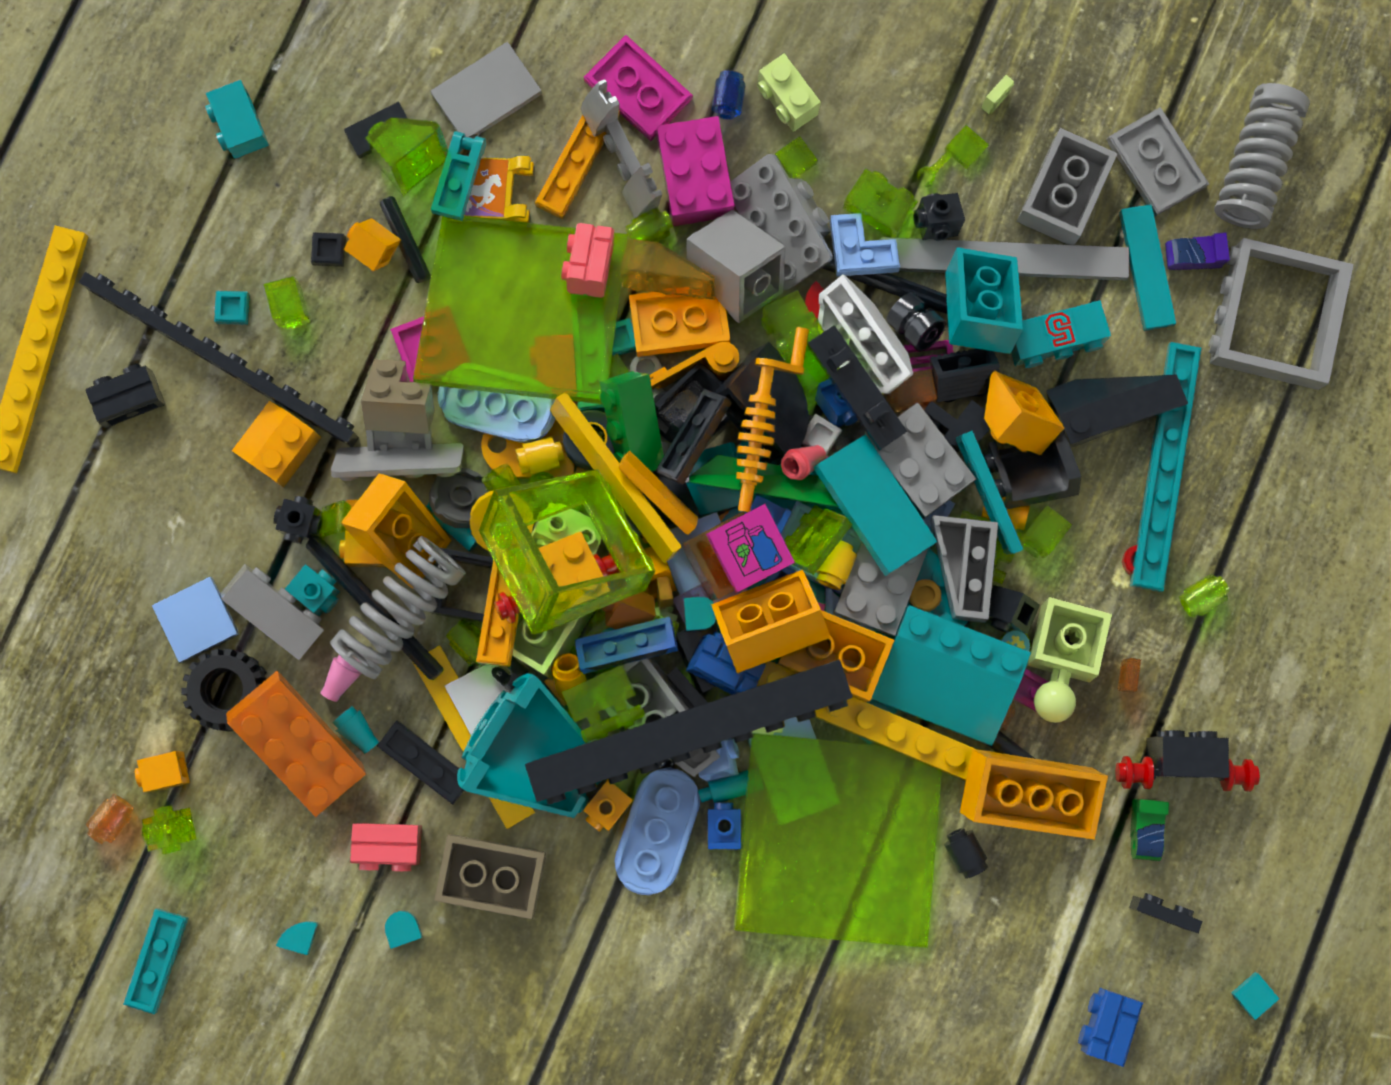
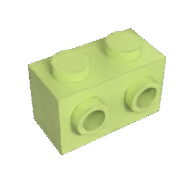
(788, 93)
(564, 525)

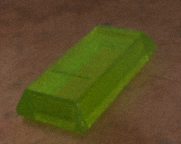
(332, 518)

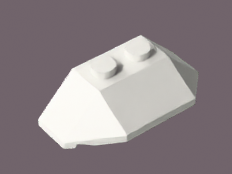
(865, 333)

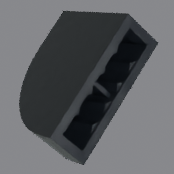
(790, 408)

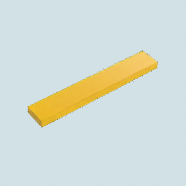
(622, 488)
(509, 812)

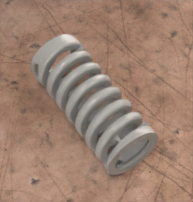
(1262, 166)
(349, 646)

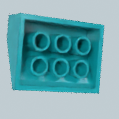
(950, 675)

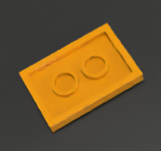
(676, 323)

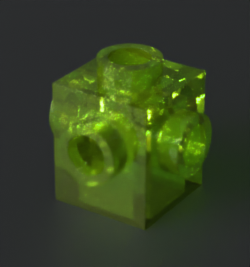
(168, 829)

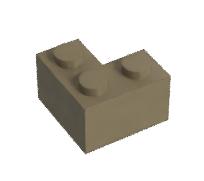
(395, 403)

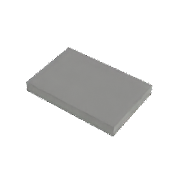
(486, 91)
(1157, 161)

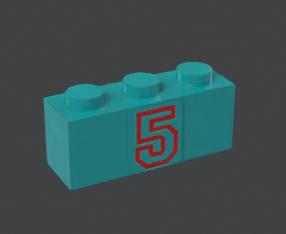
(1061, 334)

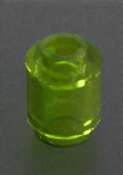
(650, 226)
(1204, 595)
(465, 640)

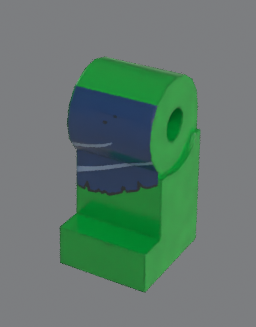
(1148, 829)

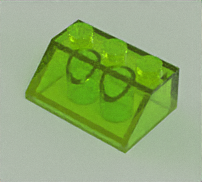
(407, 150)

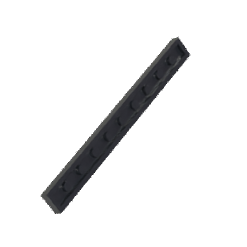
(209, 351)

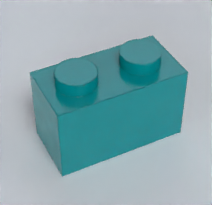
(236, 118)

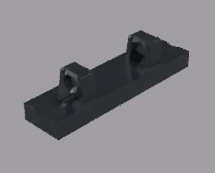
(856, 388)

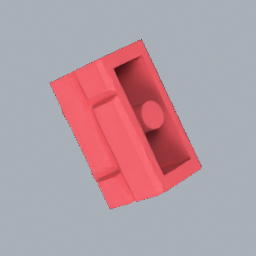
(589, 260)
(386, 844)

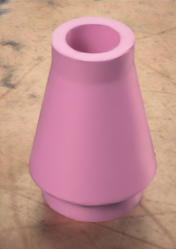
(339, 678)

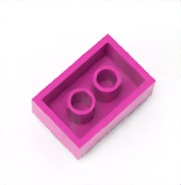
(695, 170)

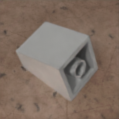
(742, 259)

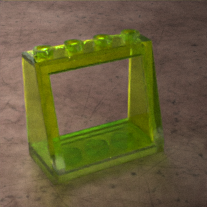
(525, 569)

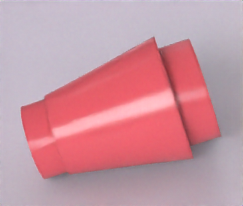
(800, 461)

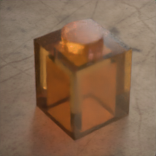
(916, 389)

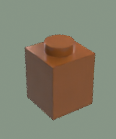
(630, 611)

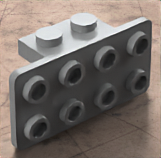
(785, 212)
(397, 455)

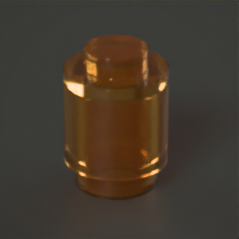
(109, 819)

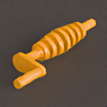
(760, 413)

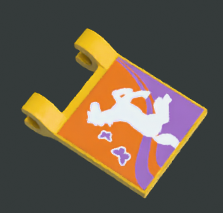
(494, 187)

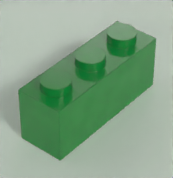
(632, 417)

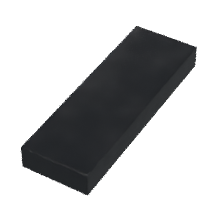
(693, 436)
(422, 761)

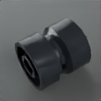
(914, 320)

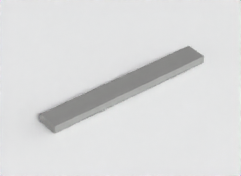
(1033, 259)

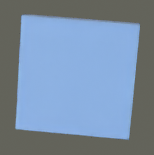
(195, 619)

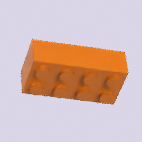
(295, 743)

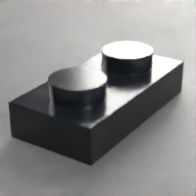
(1178, 917)

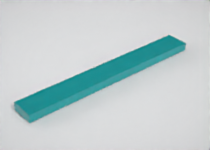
(1165, 474)

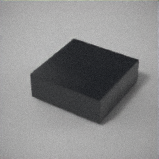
(328, 249)

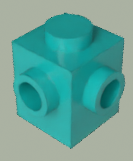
(314, 590)

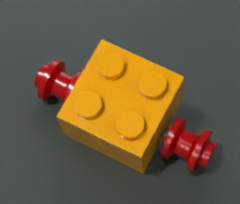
(569, 563)

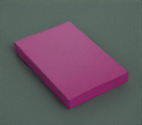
(642, 87)

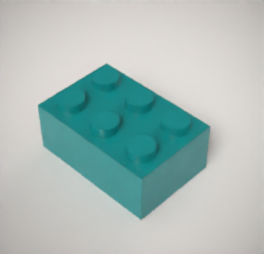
(983, 300)

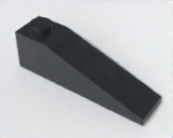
(1110, 404)

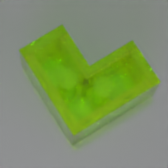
(813, 371)

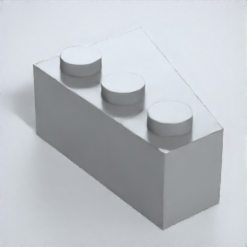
(966, 564)
(272, 610)

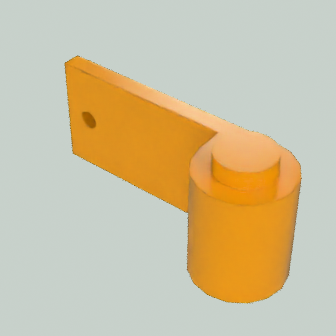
(719, 358)

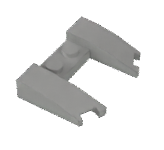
(602, 116)

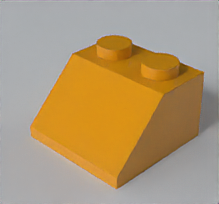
(1020, 415)
(276, 443)

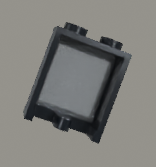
(678, 402)

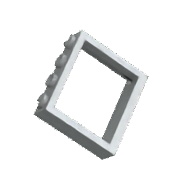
(1329, 326)

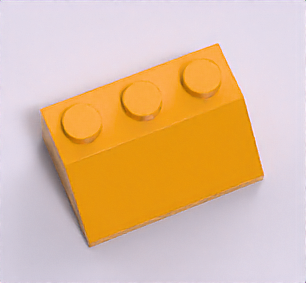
(770, 621)
(858, 648)

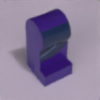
(1198, 252)

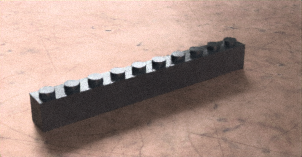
(689, 730)

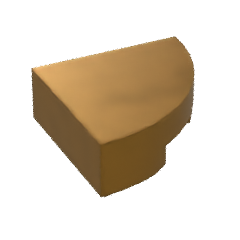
(664, 592)

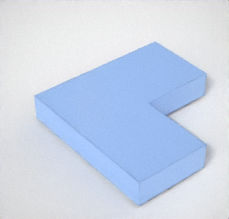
(856, 255)

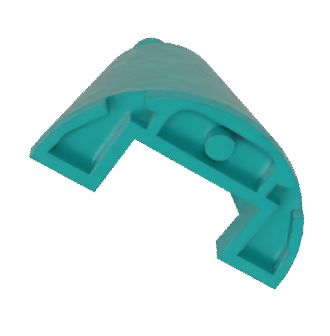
(515, 732)

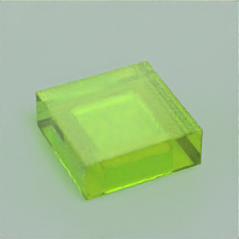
(966, 147)
(796, 158)

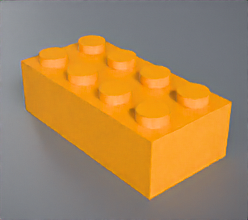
(1033, 794)

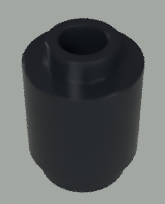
(966, 852)

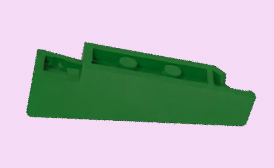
(721, 473)

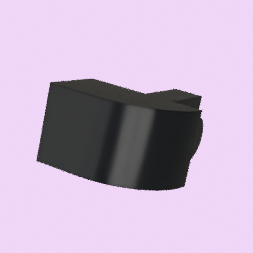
(970, 420)

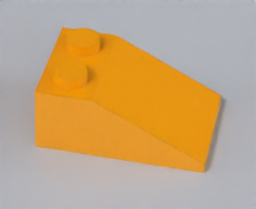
(390, 521)

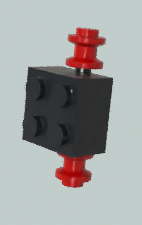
(1187, 757)

